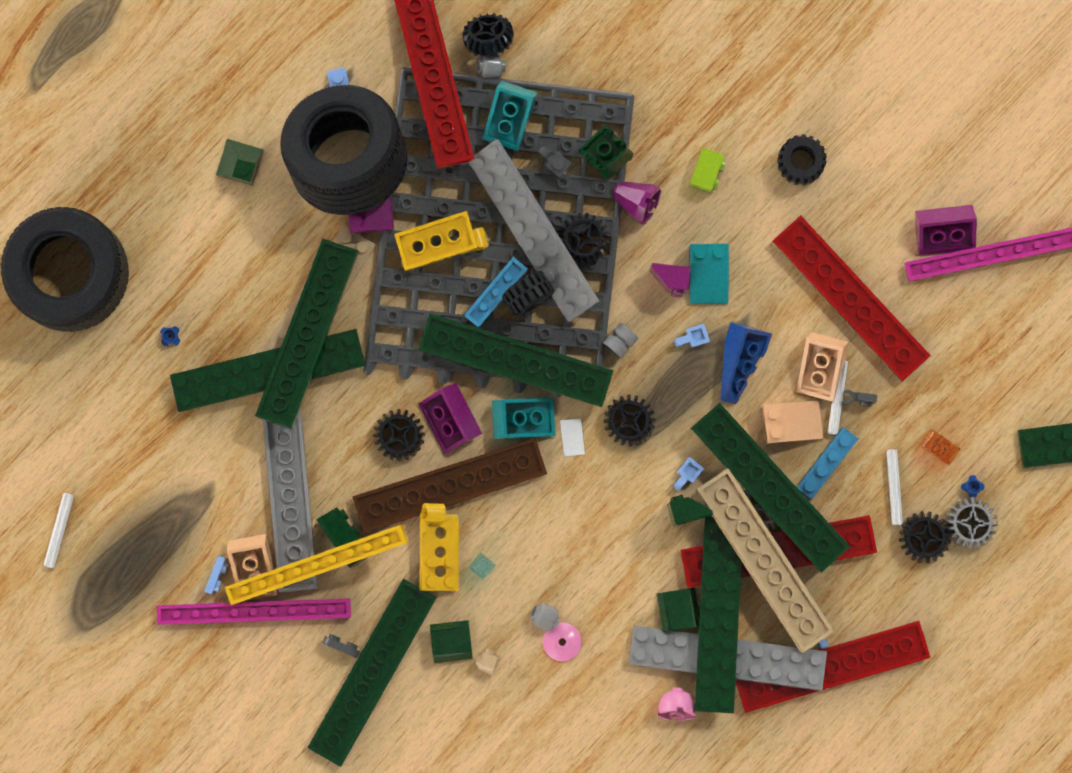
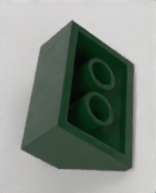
(686, 510)
(339, 530)

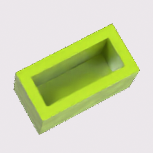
(707, 170)

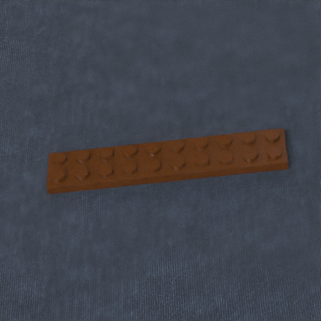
(450, 484)

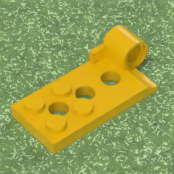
(468, 241)
(431, 517)

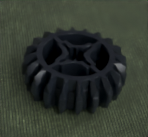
(488, 35)
(575, 234)
(642, 410)
(406, 429)
(926, 528)

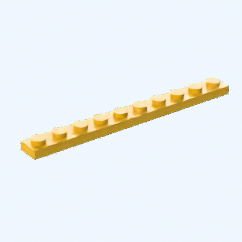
(316, 564)

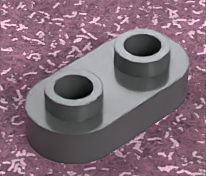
(349, 648)

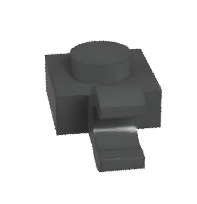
(555, 163)
(864, 398)

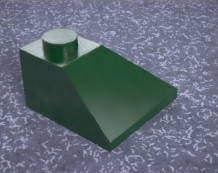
(239, 162)

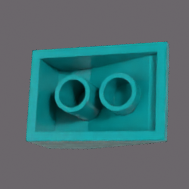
(509, 115)
(709, 273)
(523, 418)

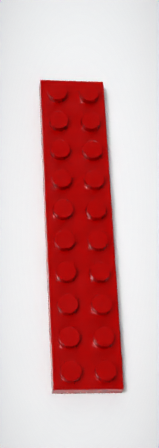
(434, 82)
(851, 298)
(855, 531)
(846, 664)

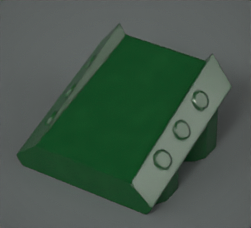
(606, 152)
(678, 609)
(451, 641)

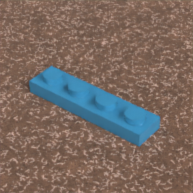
(493, 294)
(827, 463)

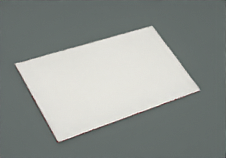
(572, 437)

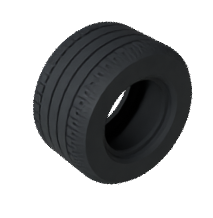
(351, 185)
(99, 294)

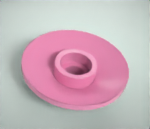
(572, 645)

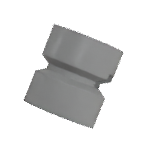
(620, 340)

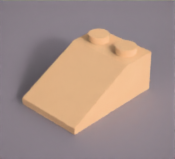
(822, 366)
(792, 422)
(250, 558)

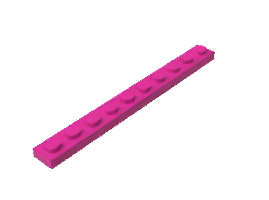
(989, 254)
(253, 611)

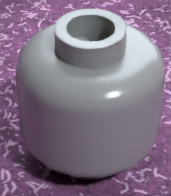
(491, 66)
(544, 617)

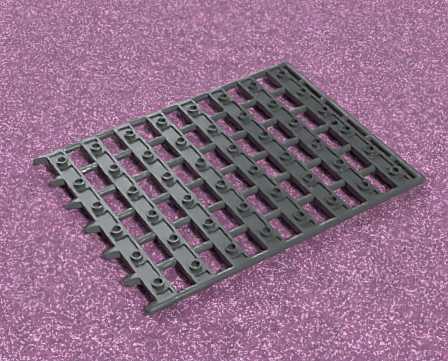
(409, 357)

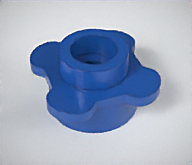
(165, 336)
(972, 481)

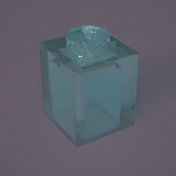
(482, 566)

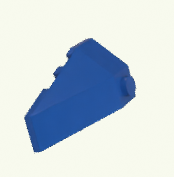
(741, 353)

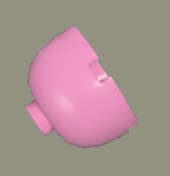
(677, 705)

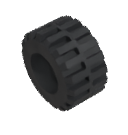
(790, 171)
(528, 293)

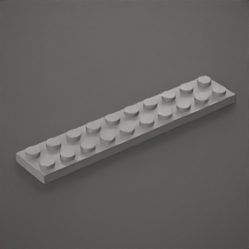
(533, 230)
(289, 497)
(754, 662)

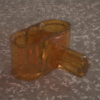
(940, 447)

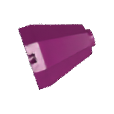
(637, 199)

